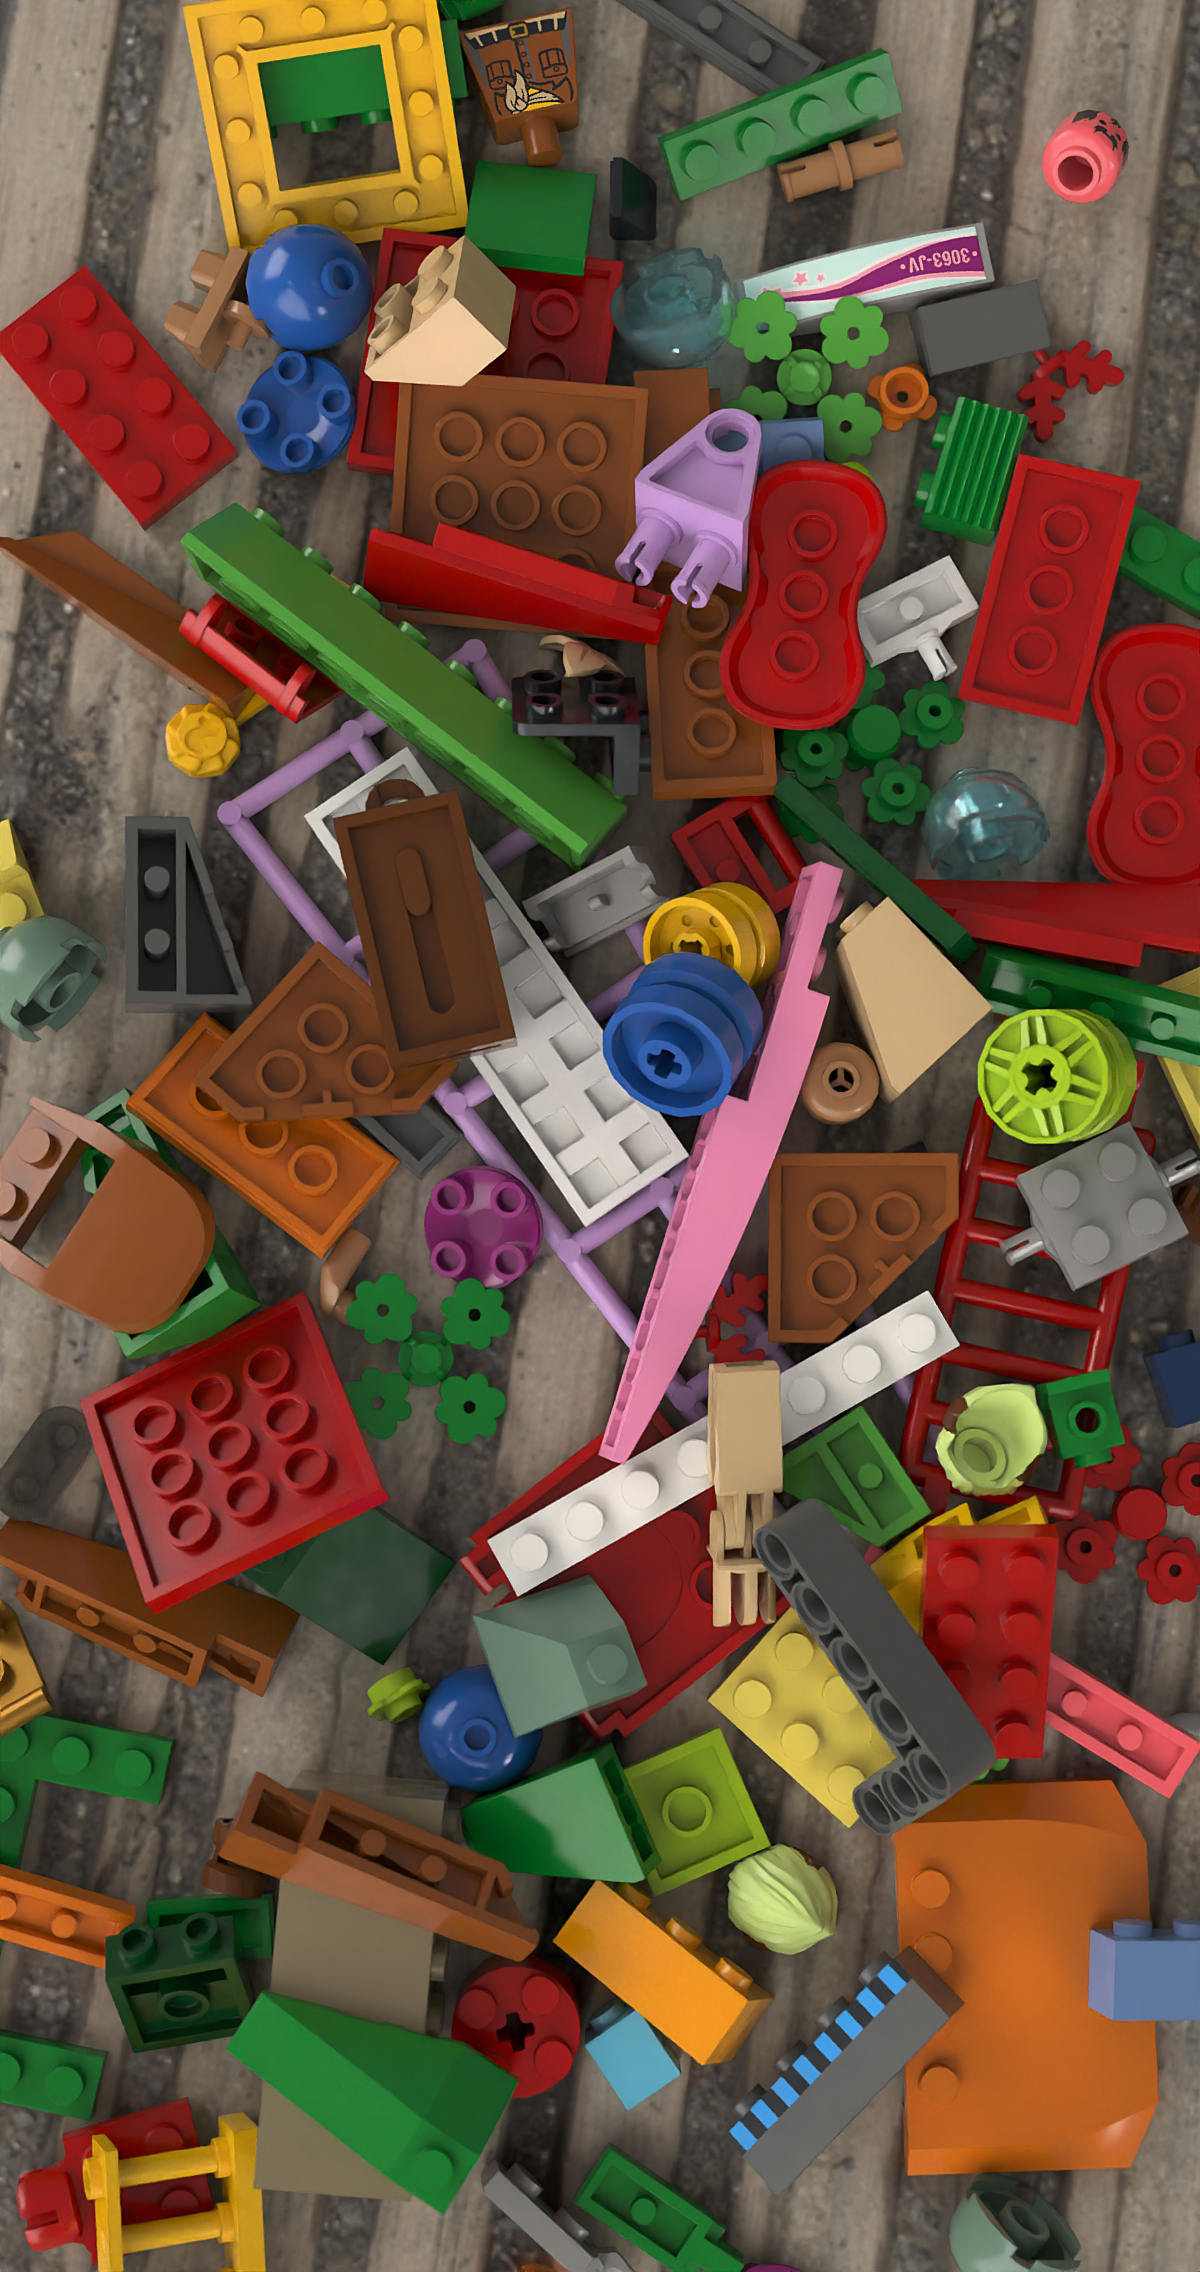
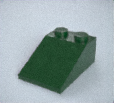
(358, 1580)

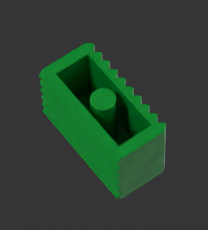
(973, 470)

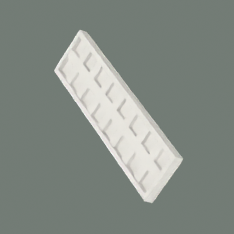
(555, 1081)

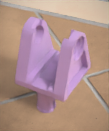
(697, 509)

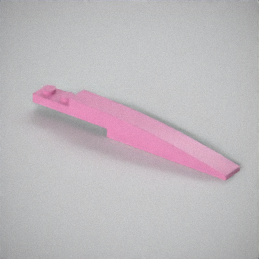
(729, 1164)

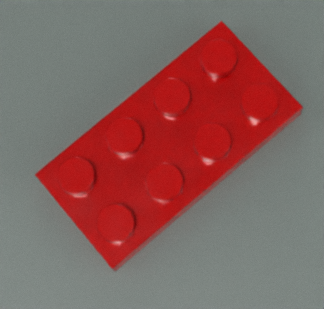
(115, 398)
(1048, 589)
(991, 1624)

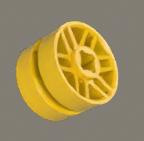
(720, 923)

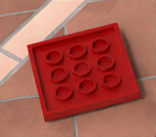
(556, 333)
(231, 1452)

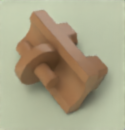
(225, 313)

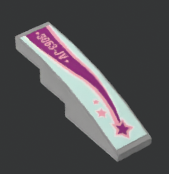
(887, 274)

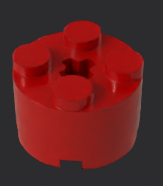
(541, 1998)

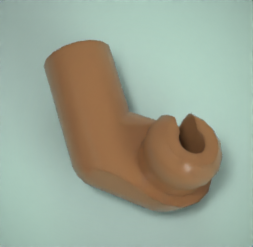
(337, 1273)

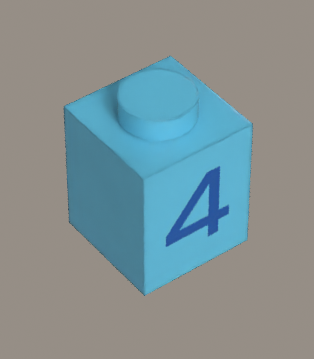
(630, 2052)

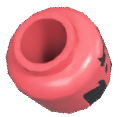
(1085, 156)

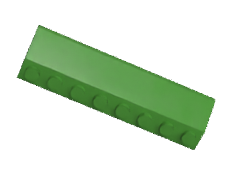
(404, 683)

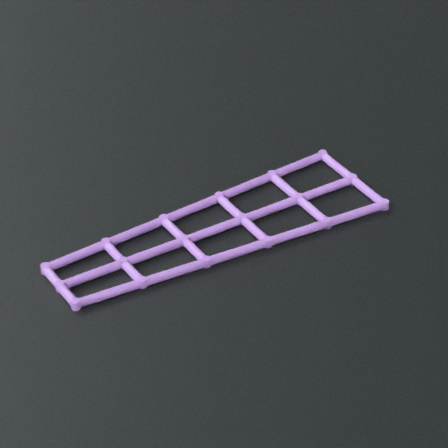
(460, 1102)

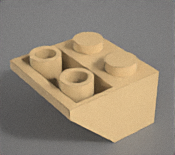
(443, 320)

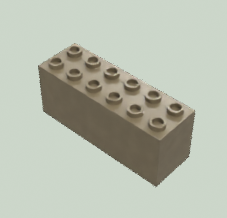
(364, 1969)

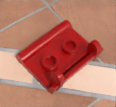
(258, 659)

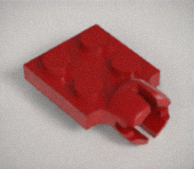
(56, 2198)

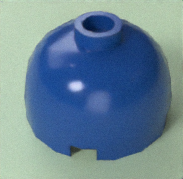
(309, 286)
(469, 1734)

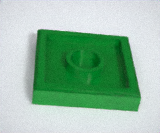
(531, 216)

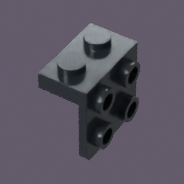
(587, 706)

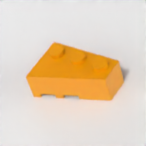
(664, 1971)

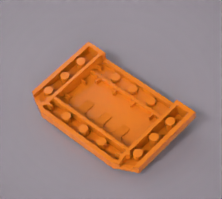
(1003, 1909)

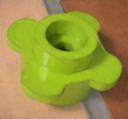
(397, 1696)

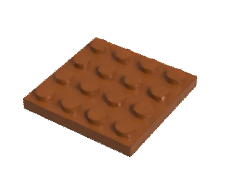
(521, 465)

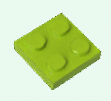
(695, 1809)

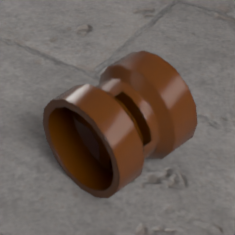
(228, 1876)

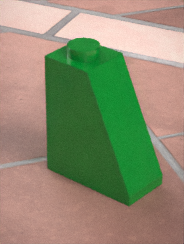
(565, 1822)

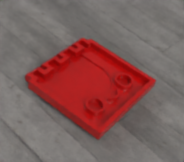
(652, 1577)

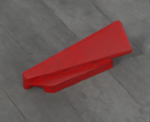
(509, 584)
(1074, 919)

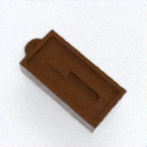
(424, 927)

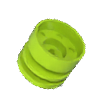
(1091, 1070)

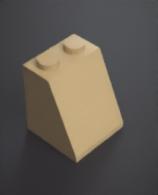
(901, 994)

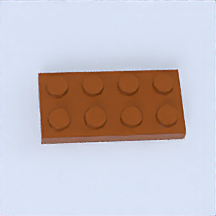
(695, 732)

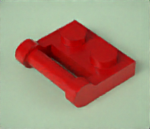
(719, 853)

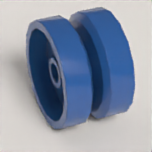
(683, 1034)

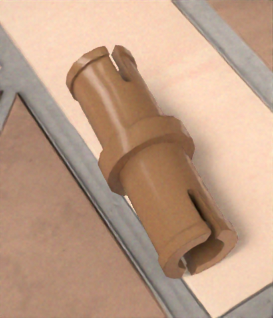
(840, 165)

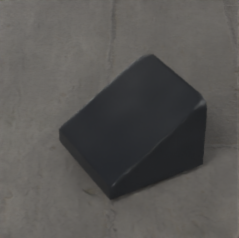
(631, 202)

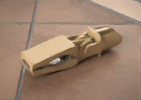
(746, 1472)

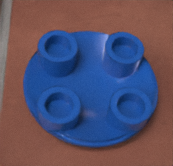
(298, 413)

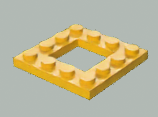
(236, 35)

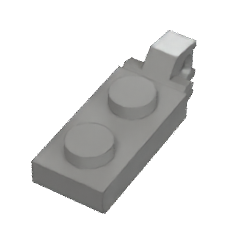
(558, 2233)

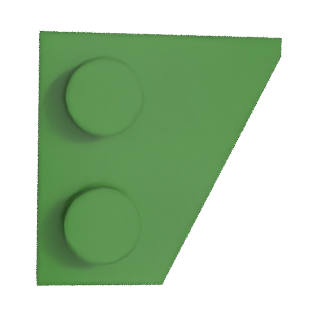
(856, 1479)

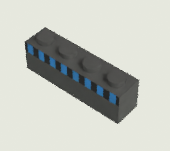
(843, 2068)

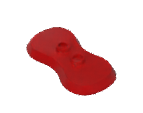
(798, 640)
(1149, 798)

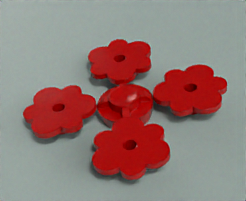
(1140, 1516)

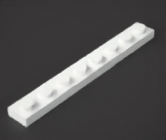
(678, 1465)

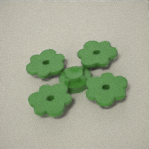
(806, 374)

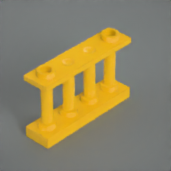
(233, 2221)

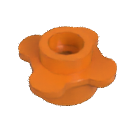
(910, 381)

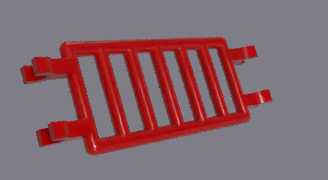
(953, 1288)

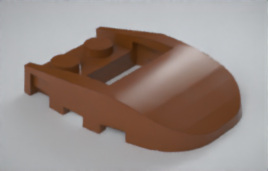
(134, 1242)

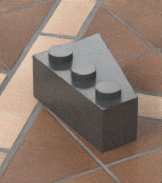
(174, 930)

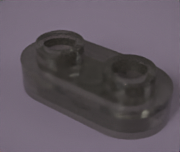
(46, 1462)

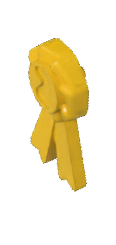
(206, 739)

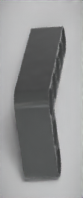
(882, 1663)

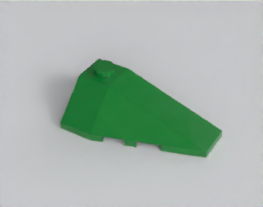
(222, 1289)
(389, 2094)

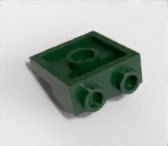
(179, 1981)

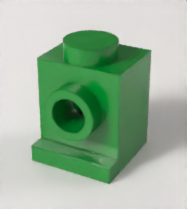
(1061, 1403)

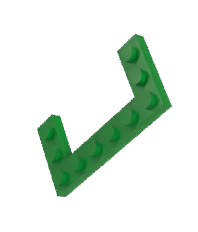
(89, 1757)

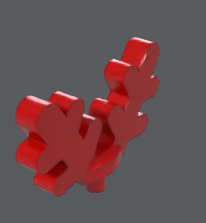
(1073, 365)
(726, 1309)

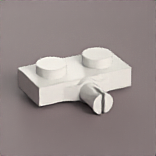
(915, 616)

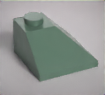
(558, 1654)

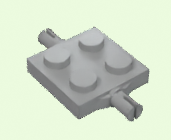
(1101, 1206)

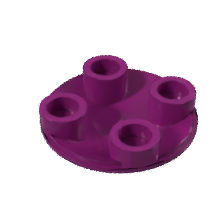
(483, 1226)

